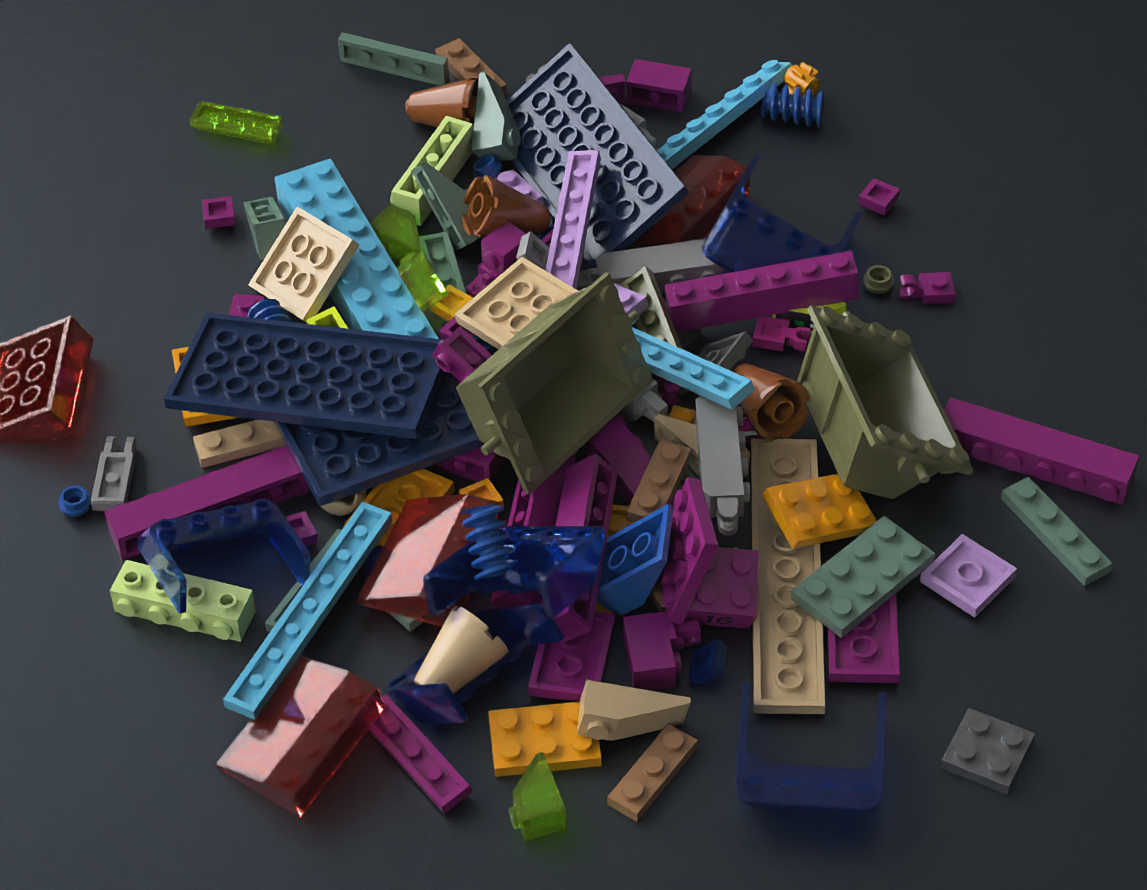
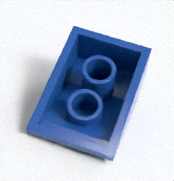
(634, 562)

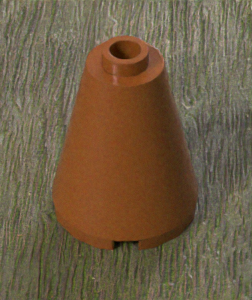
(450, 100)
(495, 203)
(777, 403)

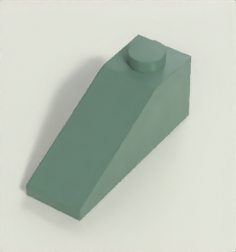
(494, 124)
(446, 202)
(264, 222)

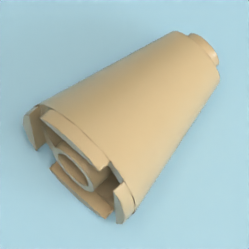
(460, 652)

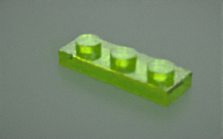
(236, 122)

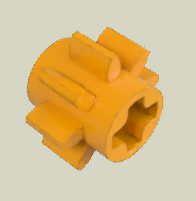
(803, 77)

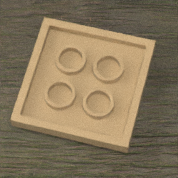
(304, 264)
(511, 302)

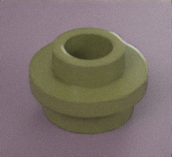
(878, 279)

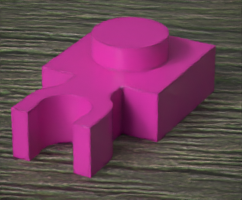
(776, 333)

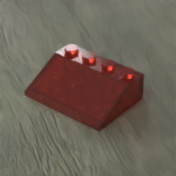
(710, 187)
(43, 382)
(419, 541)
(303, 733)

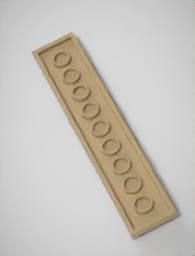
(785, 636)

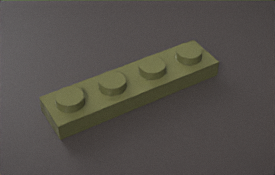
(655, 318)

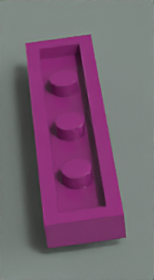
(419, 757)

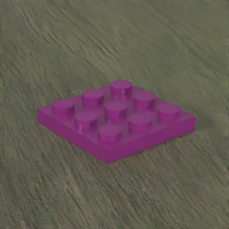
(689, 550)

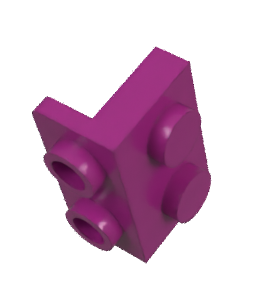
(460, 354)

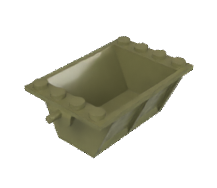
(557, 382)
(876, 406)

